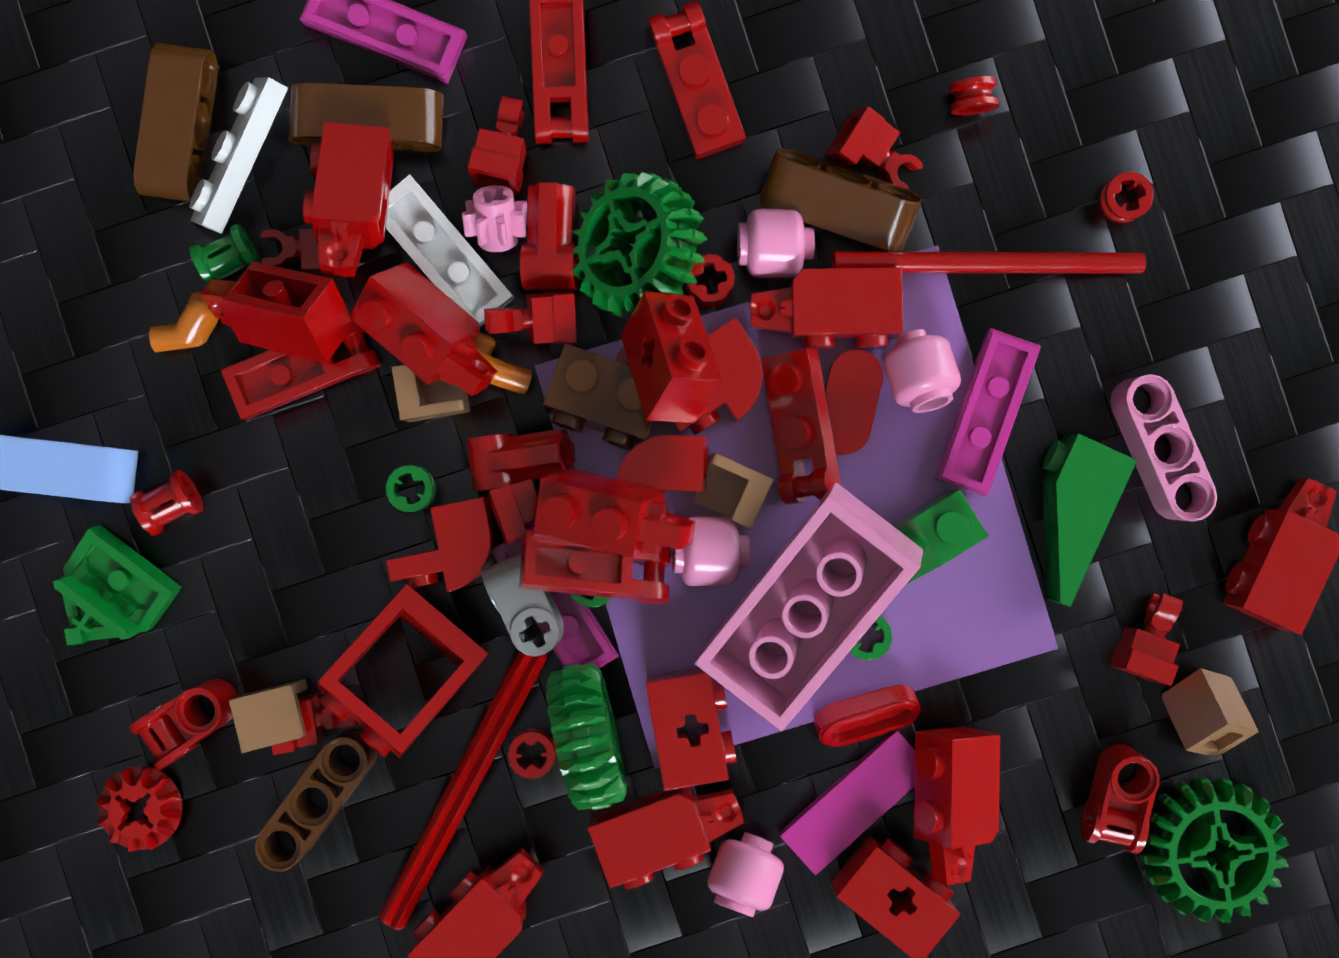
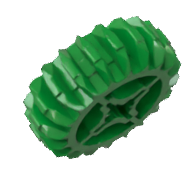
(619, 238)
(586, 737)
(1224, 886)

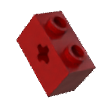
(670, 357)
(682, 758)
(910, 923)

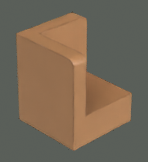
(423, 401)
(734, 490)
(1208, 713)
(269, 716)

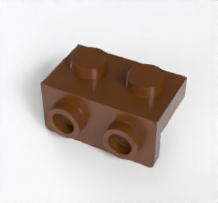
(597, 395)

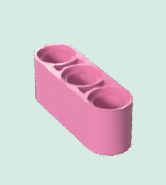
(1185, 460)

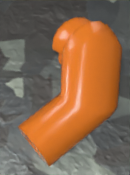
(189, 332)
(509, 375)

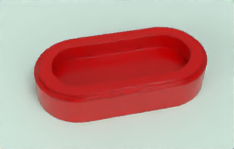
(852, 398)
(867, 715)

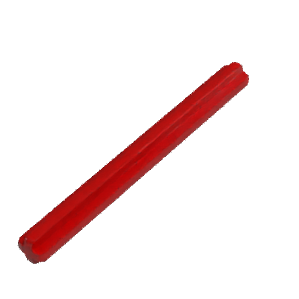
(461, 790)

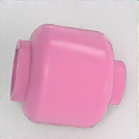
(774, 243)
(922, 371)
(713, 555)
(745, 874)

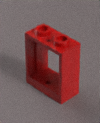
(437, 631)

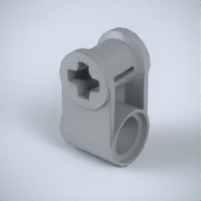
(519, 604)

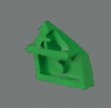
(111, 590)

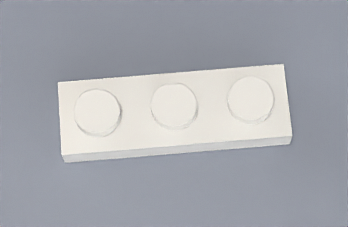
(236, 153)
(443, 251)

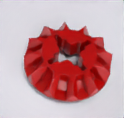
(162, 808)

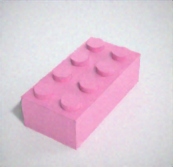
(810, 606)

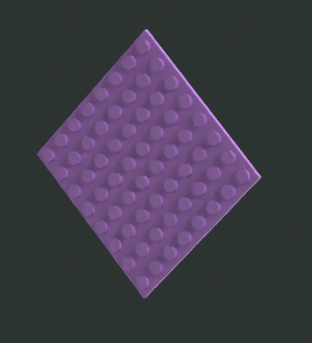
(944, 625)

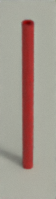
(996, 262)

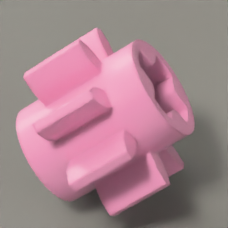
(495, 218)

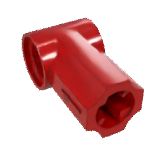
(549, 252)
(512, 459)

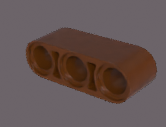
(409, 112)
(175, 121)
(841, 199)
(299, 816)

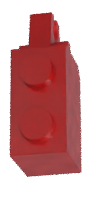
(349, 193)
(833, 306)
(282, 311)
(423, 328)
(608, 514)
(1287, 559)
(956, 797)
(660, 833)
(484, 912)

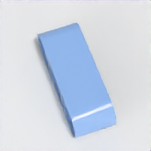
(67, 469)

